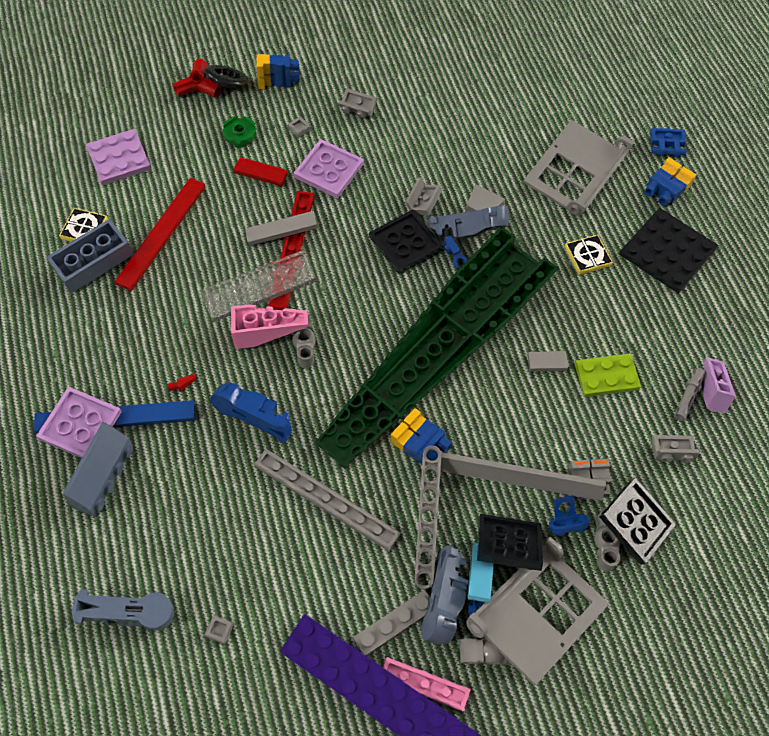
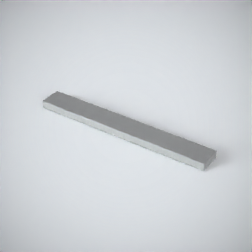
(523, 476)
(327, 500)

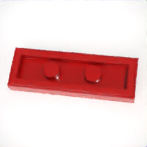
(260, 171)

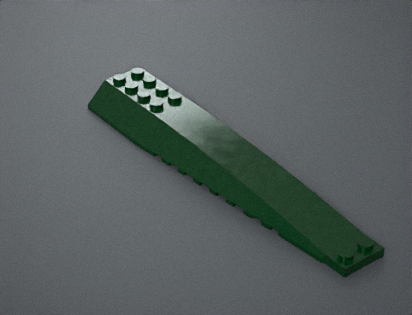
(454, 326)

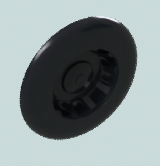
(226, 76)

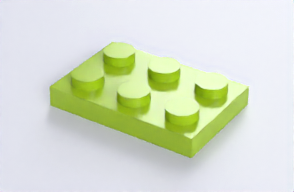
(607, 375)

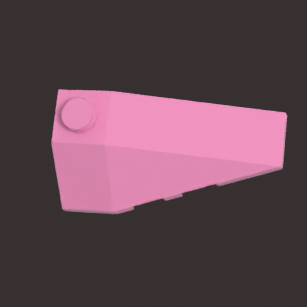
(257, 326)

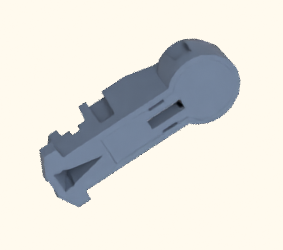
(471, 223)
(446, 598)
(151, 611)

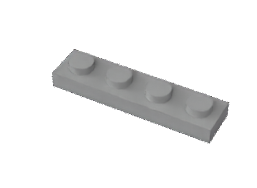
(392, 624)

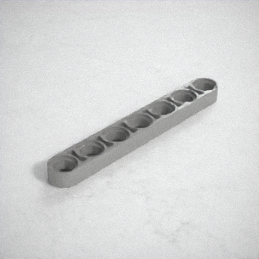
(424, 526)

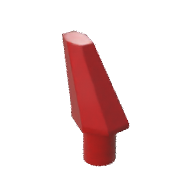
(182, 382)

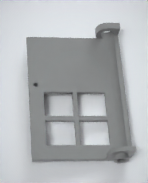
(584, 151)
(521, 631)

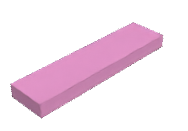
(429, 685)

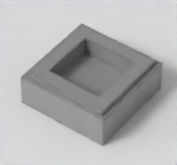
(299, 127)
(219, 629)

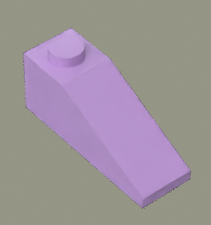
(717, 386)

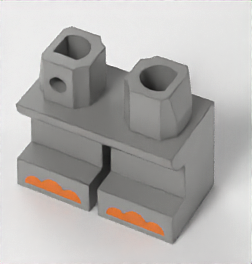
(595, 469)

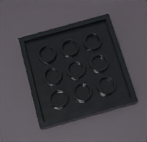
(668, 250)

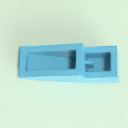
(479, 578)

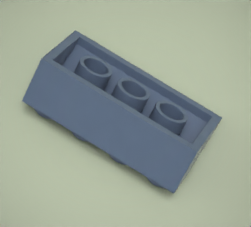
(98, 470)

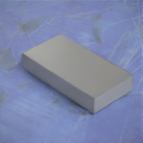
(547, 361)

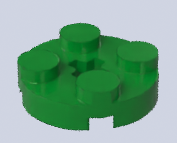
(236, 138)

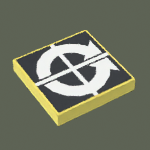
(80, 223)
(588, 254)

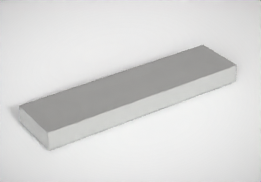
(281, 228)

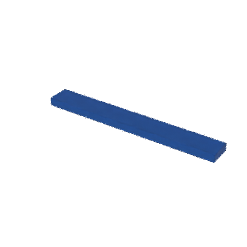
(142, 414)

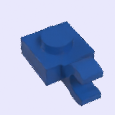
(452, 248)

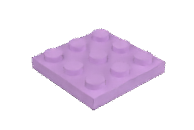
(118, 156)
(328, 168)
(76, 421)

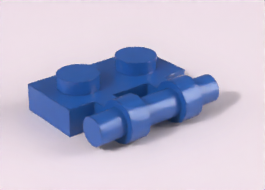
(668, 137)

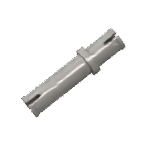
(692, 386)

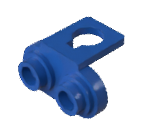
(567, 522)

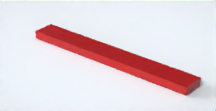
(160, 234)
(293, 243)

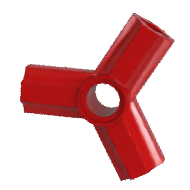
(197, 82)

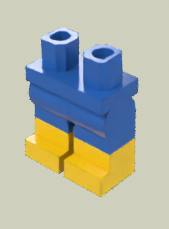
(275, 70)
(669, 183)
(417, 434)

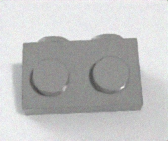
(357, 103)
(423, 197)
(674, 448)

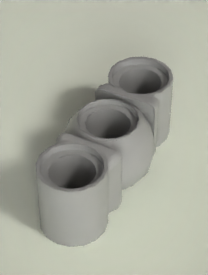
(305, 347)
(605, 548)
(480, 651)

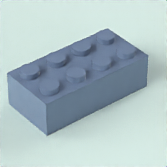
(90, 255)

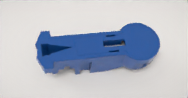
(252, 409)

